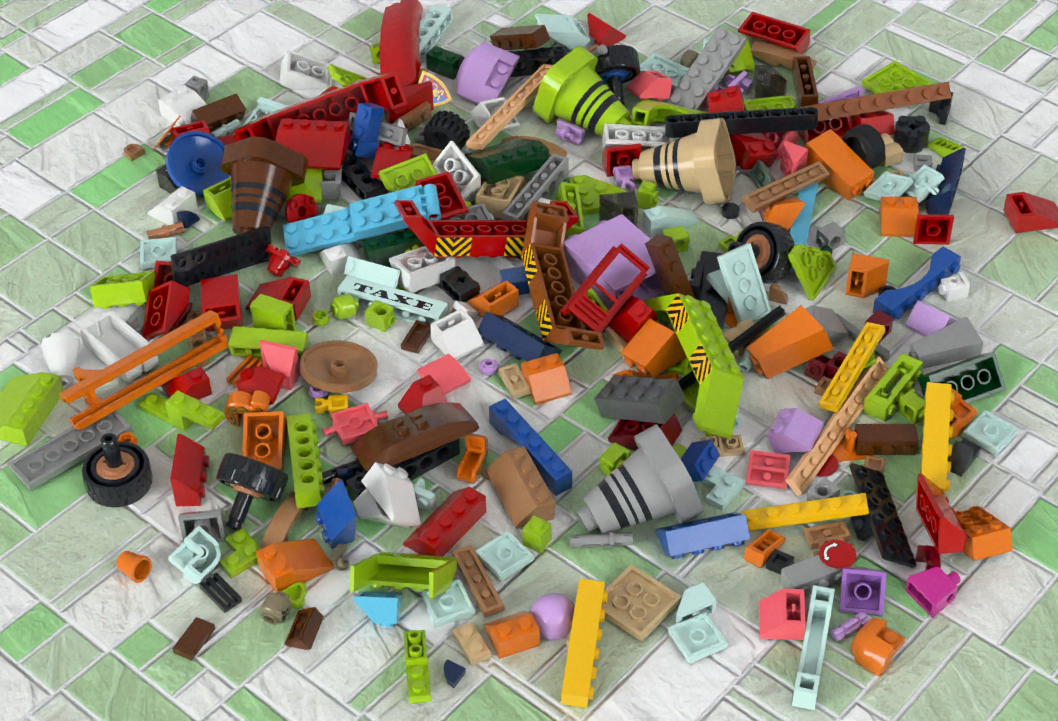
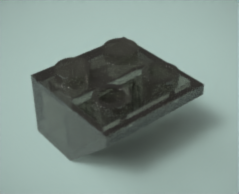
(619, 203)

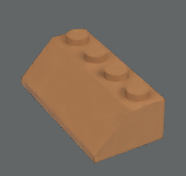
(520, 487)

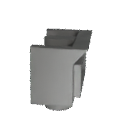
(332, 184)

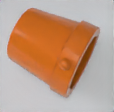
(135, 566)

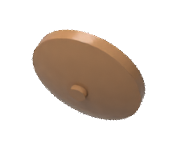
(338, 366)

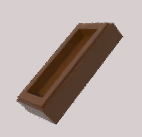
(416, 337)
(193, 638)

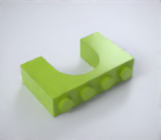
(653, 111)

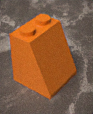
(653, 349)

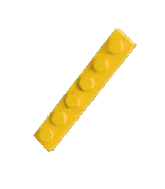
(851, 367)
(806, 511)

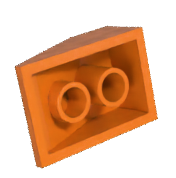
(265, 437)
(292, 562)

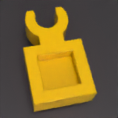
(333, 404)

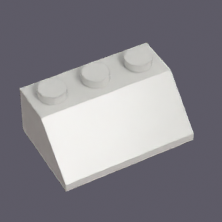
(461, 170)
(420, 268)

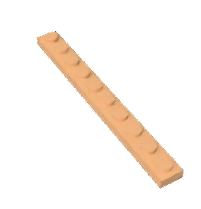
(507, 110)
(833, 431)

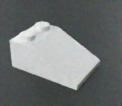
(304, 72)
(181, 103)
(393, 493)

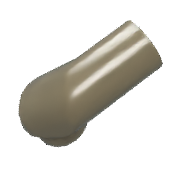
(337, 558)

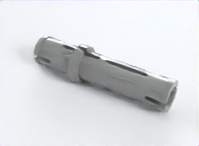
(601, 540)

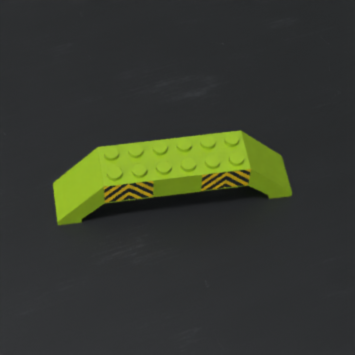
(709, 358)

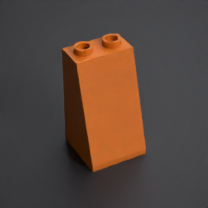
(847, 170)
(789, 344)

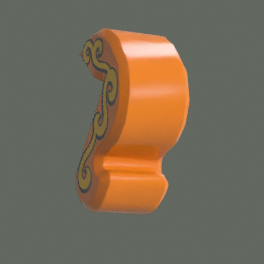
(243, 402)
(473, 458)

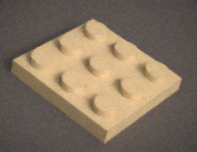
(638, 602)

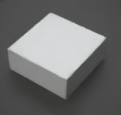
(466, 307)

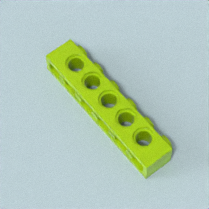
(304, 460)

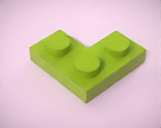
(243, 555)

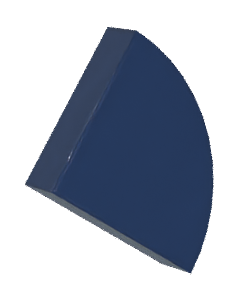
(188, 218)
(345, 474)
(453, 672)

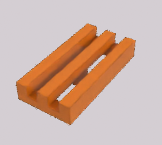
(248, 362)

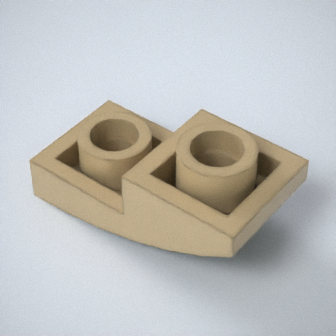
(727, 447)

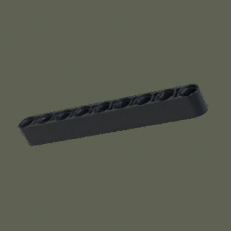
(746, 121)

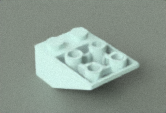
(564, 30)

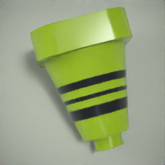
(579, 94)

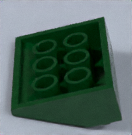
(508, 159)

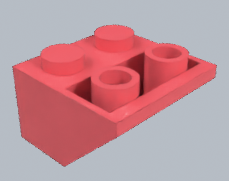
(650, 85)
(783, 615)

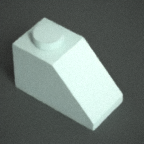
(696, 601)

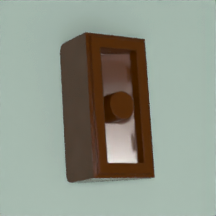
(304, 628)

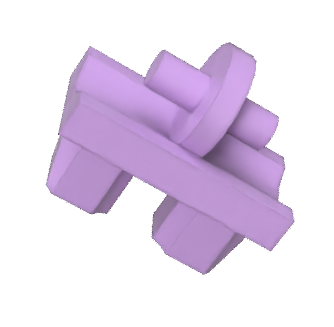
(741, 80)
(569, 132)

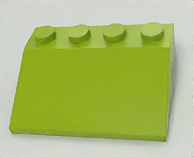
(26, 405)

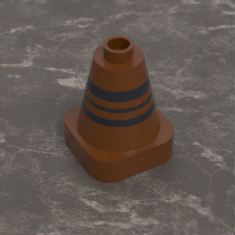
(260, 180)

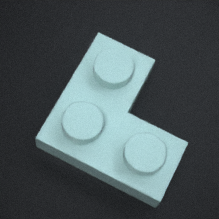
(724, 487)

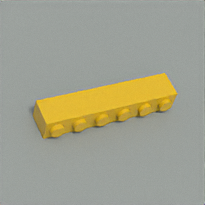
(937, 434)
(582, 643)

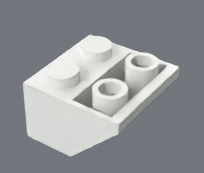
(456, 334)

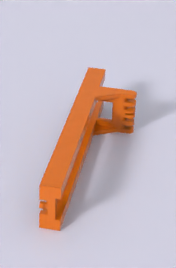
(92, 379)

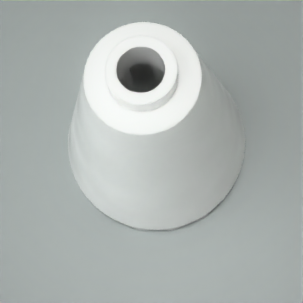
(61, 355)

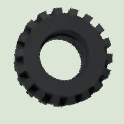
(444, 128)

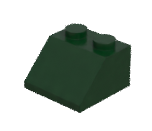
(443, 62)

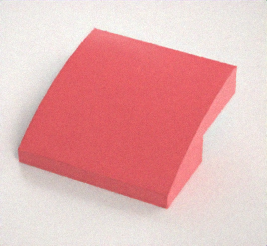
(446, 373)
(768, 469)

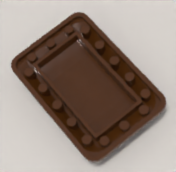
(413, 434)

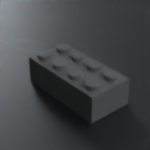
(639, 399)

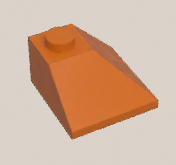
(783, 212)

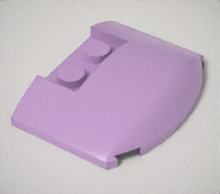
(484, 73)

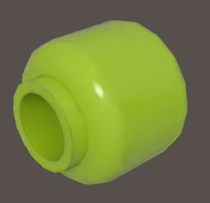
(344, 306)

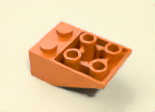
(985, 533)

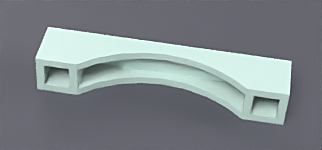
(813, 648)

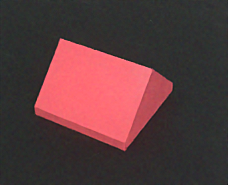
(792, 158)

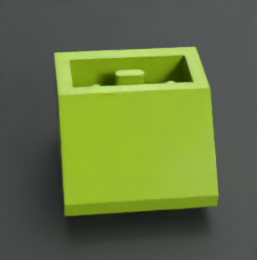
(219, 199)

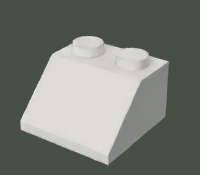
(177, 201)

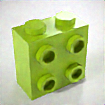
(272, 314)

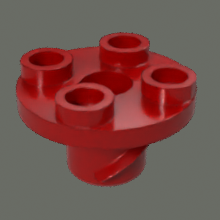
(300, 207)
(280, 261)

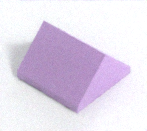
(927, 320)

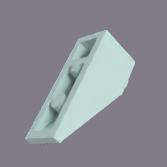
(665, 217)
(372, 272)

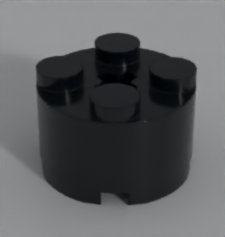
(912, 133)

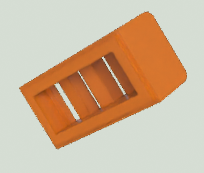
(761, 549)

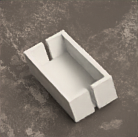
(115, 343)

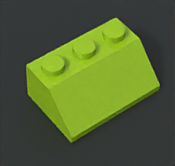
(122, 289)

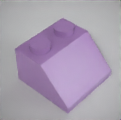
(794, 431)

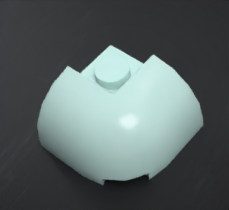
(196, 555)

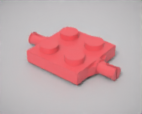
(353, 423)

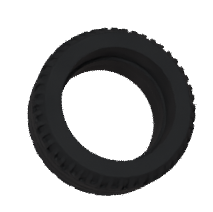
(871, 141)

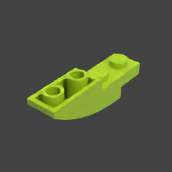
(417, 666)

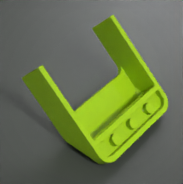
(404, 571)

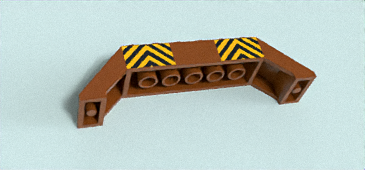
(551, 279)

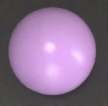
(553, 615)

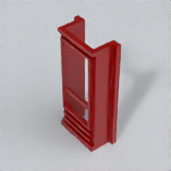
(586, 309)

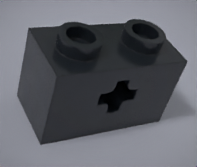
(459, 284)

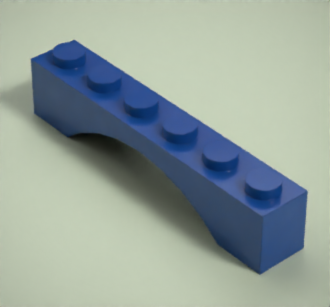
(897, 301)
(550, 466)

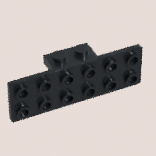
(221, 257)
(704, 290)
(882, 517)

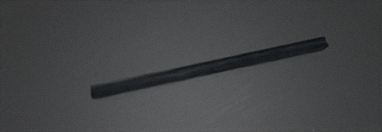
(741, 340)

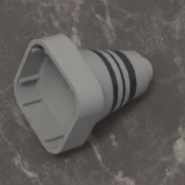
(642, 488)

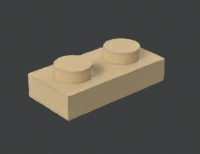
(514, 381)
(471, 643)

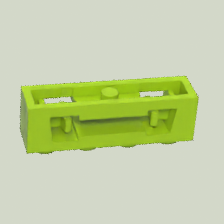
(876, 402)

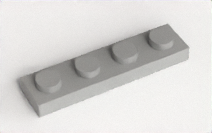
(388, 132)

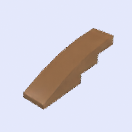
(776, 54)

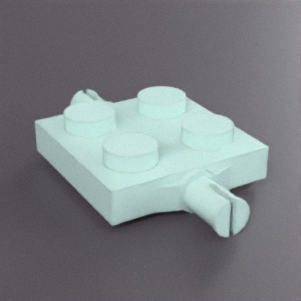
(924, 182)

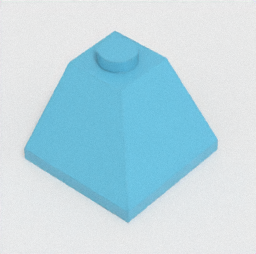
(380, 606)

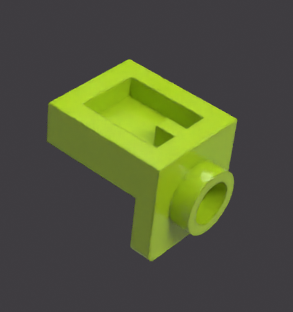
(375, 52)

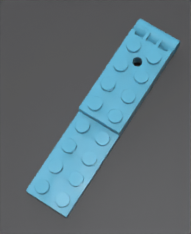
(360, 221)

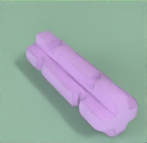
(849, 626)

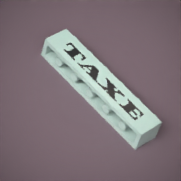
(406, 305)

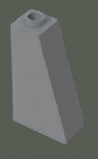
(948, 344)

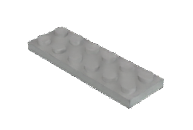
(707, 69)
(65, 450)

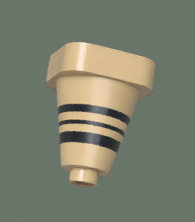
(693, 163)

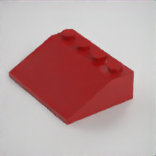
(319, 141)

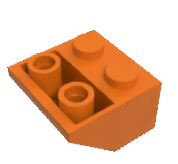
(866, 275)
(496, 299)

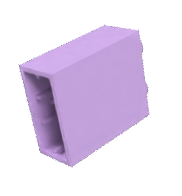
(588, 248)

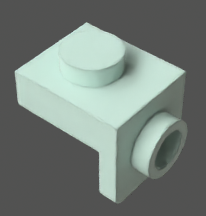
(424, 498)

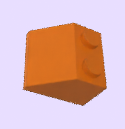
(898, 216)
(546, 378)
(513, 633)

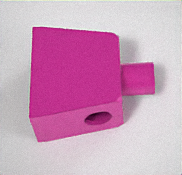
(933, 589)

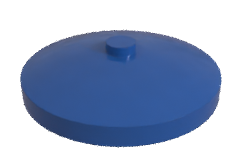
(195, 161)

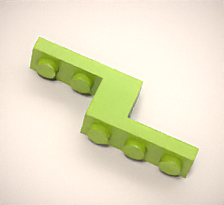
(181, 411)

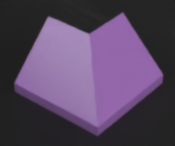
(862, 590)

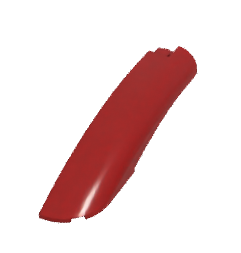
(401, 41)

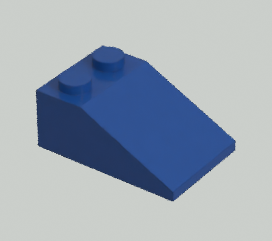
(336, 516)

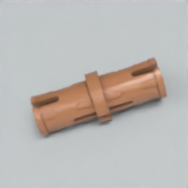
(166, 231)

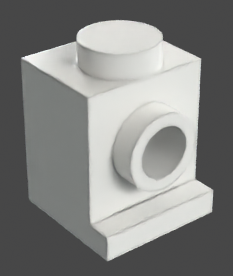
(954, 287)

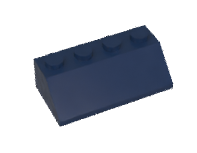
(951, 169)
(514, 338)

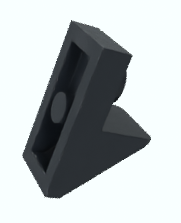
(942, 109)
(962, 456)

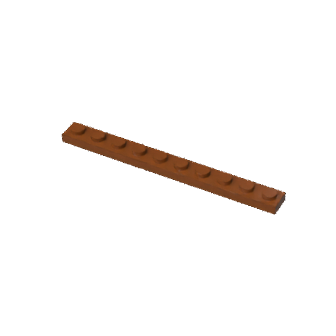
(883, 101)

